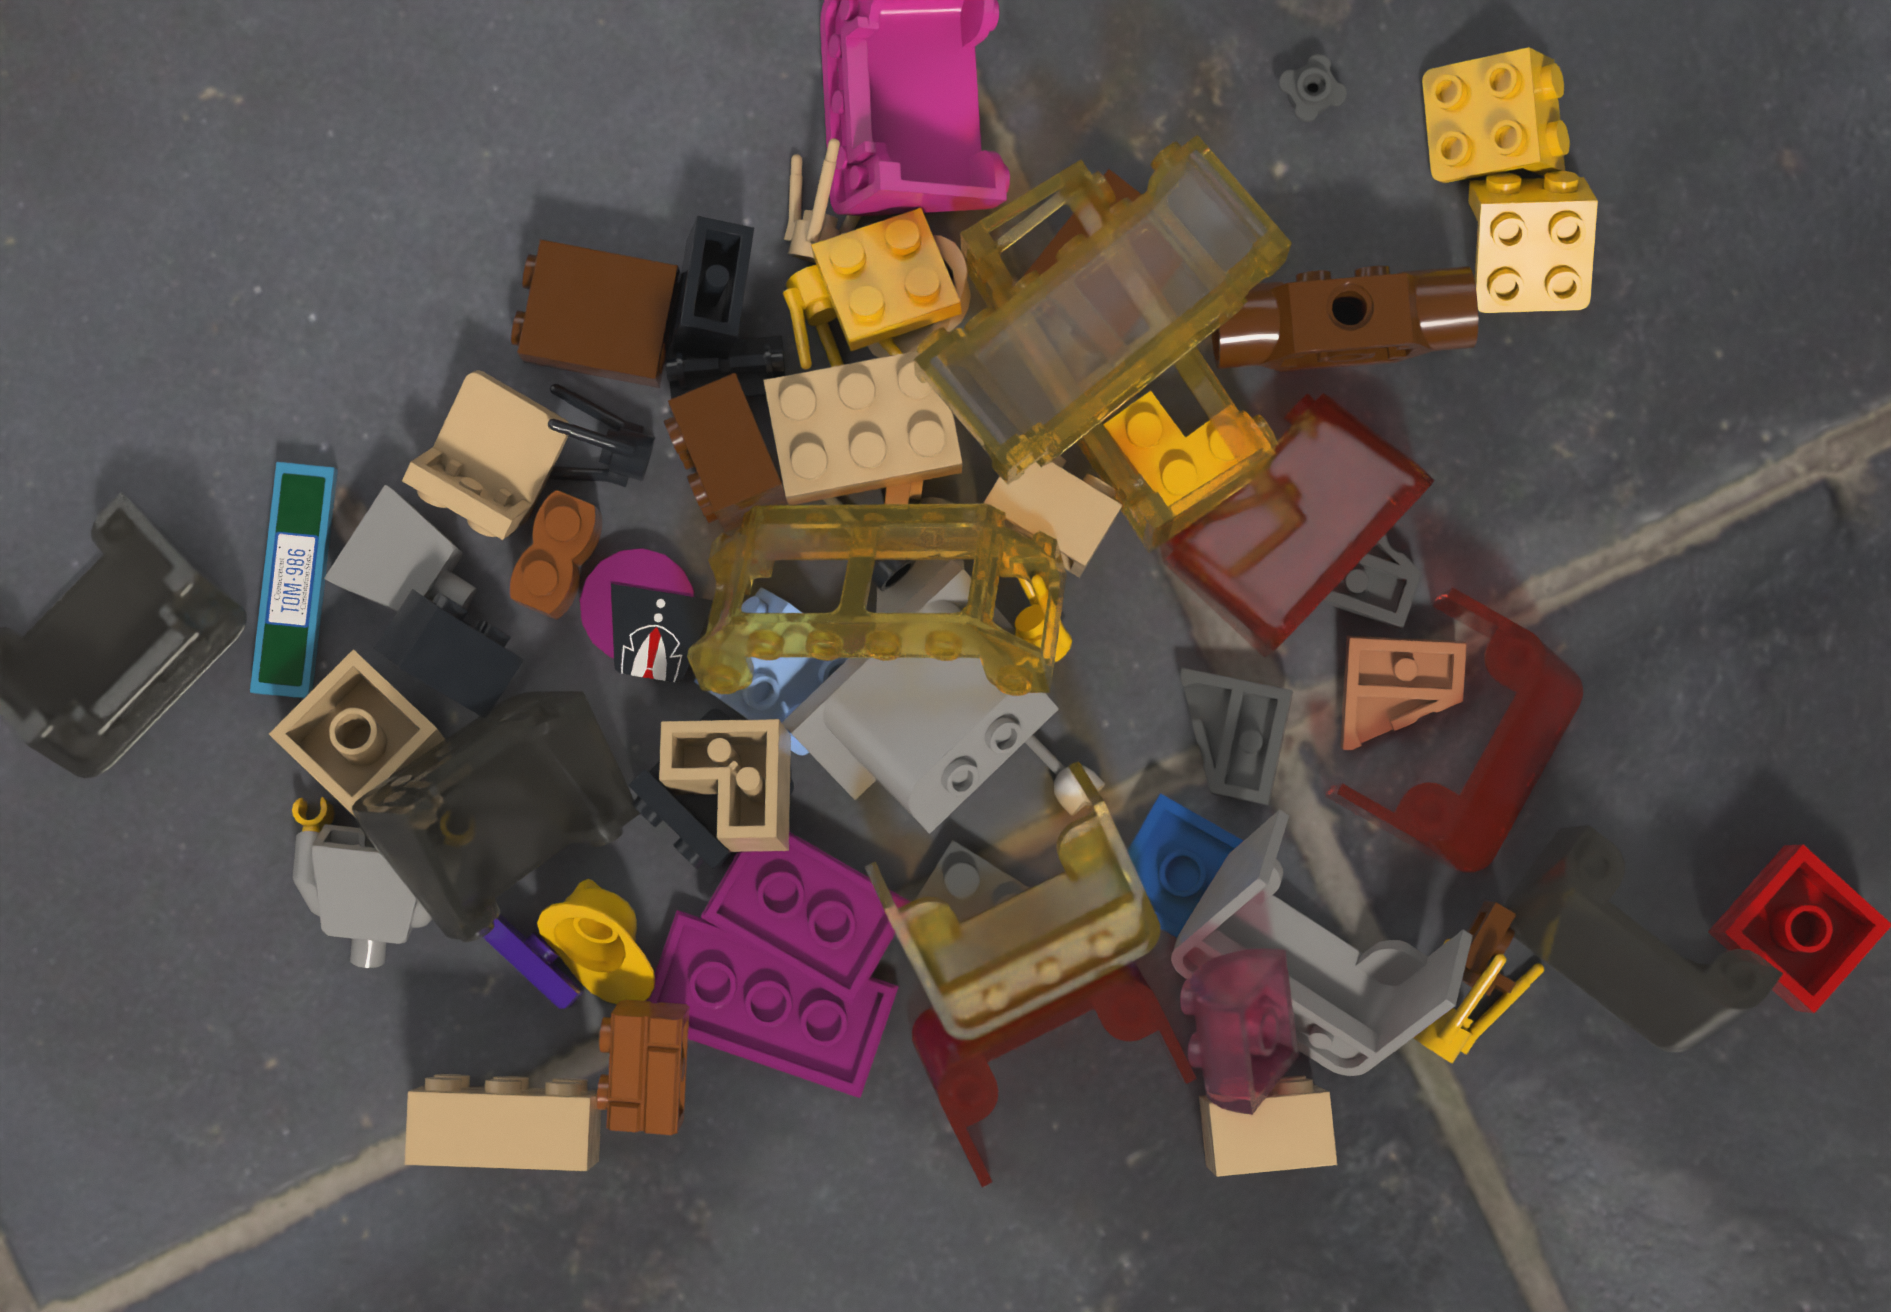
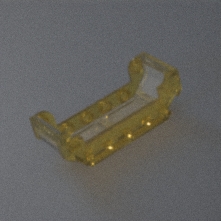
(1106, 312)

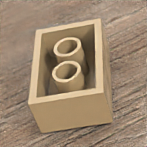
(859, 429)
(503, 1124)

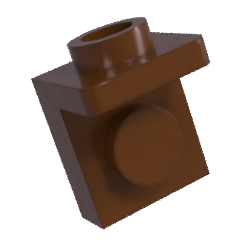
(1489, 938)

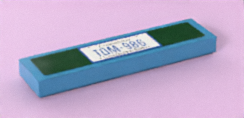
(293, 580)

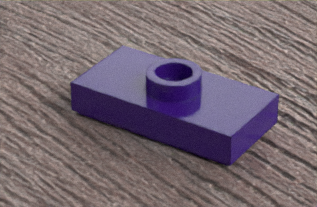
(534, 961)

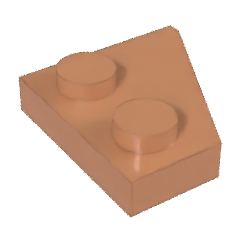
(1396, 683)

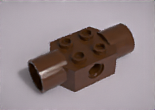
(1390, 313)

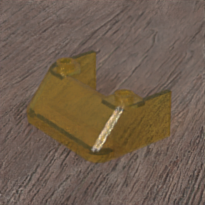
(1037, 941)

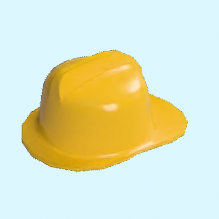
(597, 942)

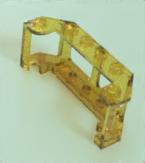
(861, 537)

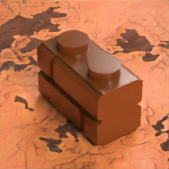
(645, 1066)

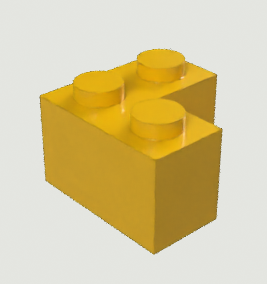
(1163, 454)

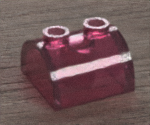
(1241, 1025)

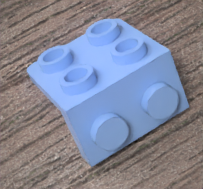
(779, 683)

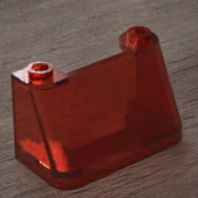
(1299, 525)

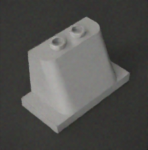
(918, 722)

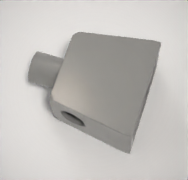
(396, 553)

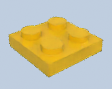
(886, 279)

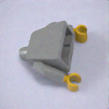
(352, 887)

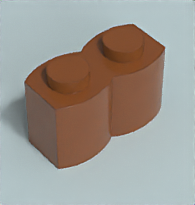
(563, 540)

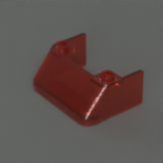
(1471, 826)
(961, 1067)

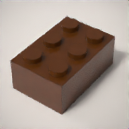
(721, 439)

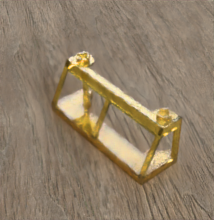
(1246, 437)

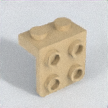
(489, 457)

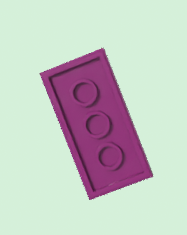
(768, 1011)

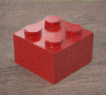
(1803, 925)

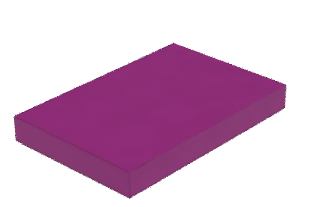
(806, 914)

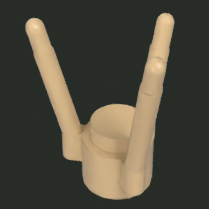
(815, 224)

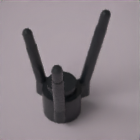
(625, 451)

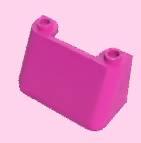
(907, 106)

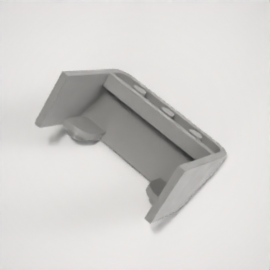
(1345, 1002)

